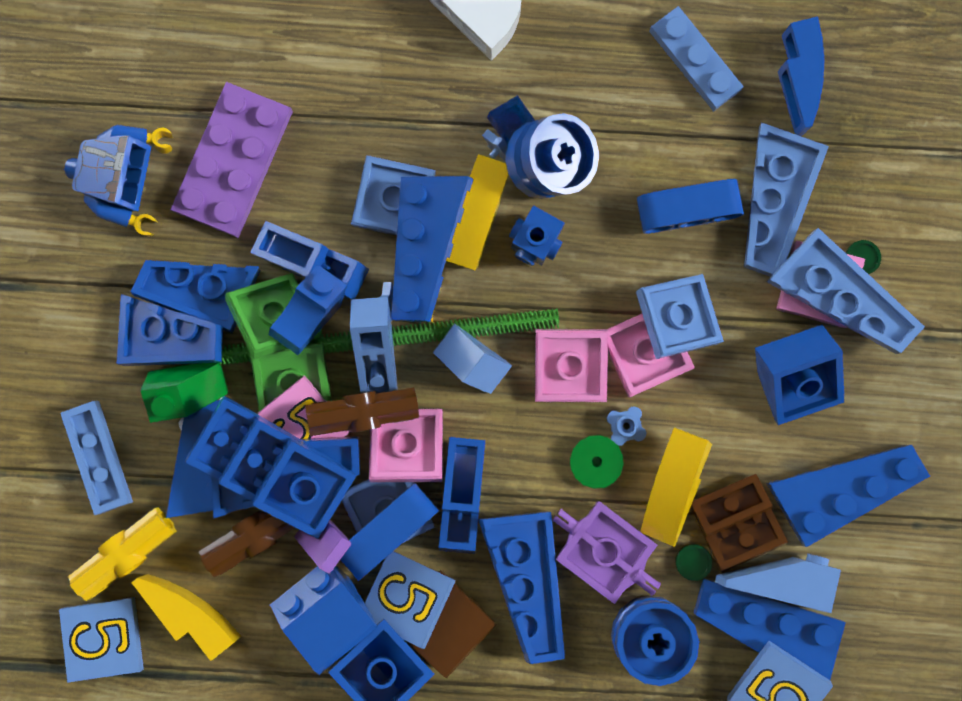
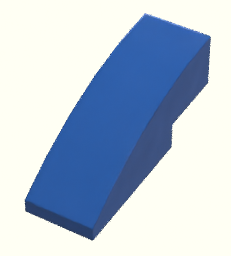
(803, 72)
(302, 255)
(462, 495)

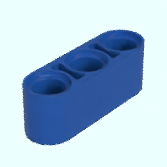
(690, 206)
(388, 531)

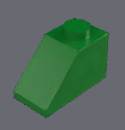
(182, 390)

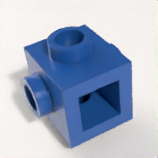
(539, 225)

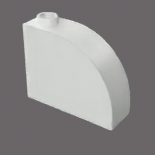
(484, 22)

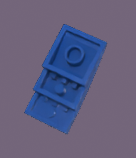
(270, 467)

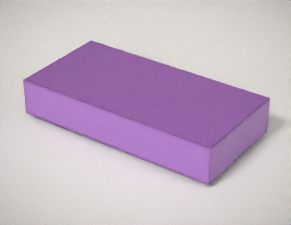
(327, 549)

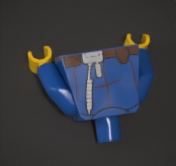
(114, 172)

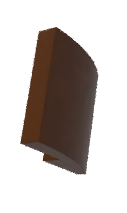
(738, 523)
(456, 633)

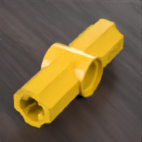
(121, 554)

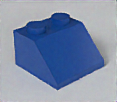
(801, 374)
(323, 617)
(381, 668)

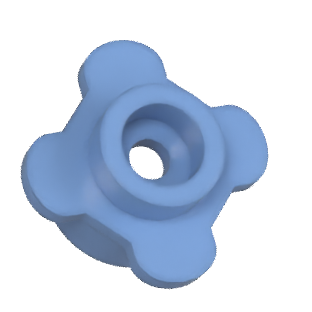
(632, 417)

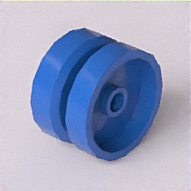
(552, 156)
(668, 657)

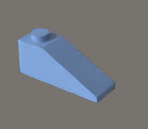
(373, 344)
(789, 580)

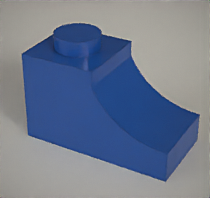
(309, 309)

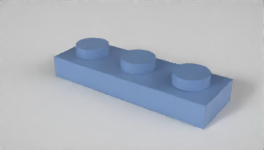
(696, 58)
(96, 457)

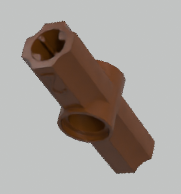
(362, 411)
(244, 541)

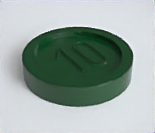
(868, 251)
(693, 562)

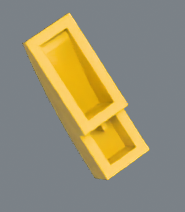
(479, 211)
(675, 486)
(187, 613)

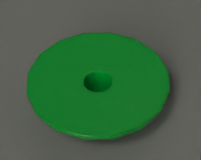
(596, 461)

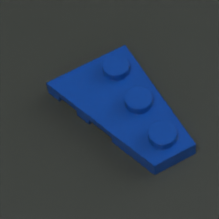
(164, 337)

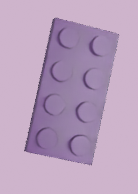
(232, 160)

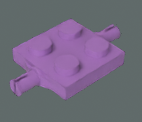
(606, 552)

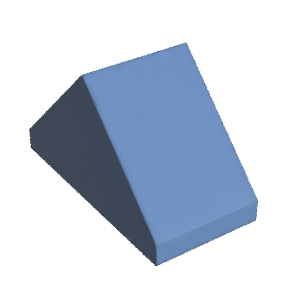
(471, 360)

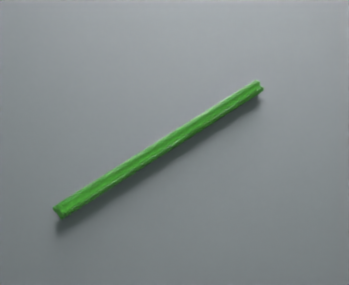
(425, 333)

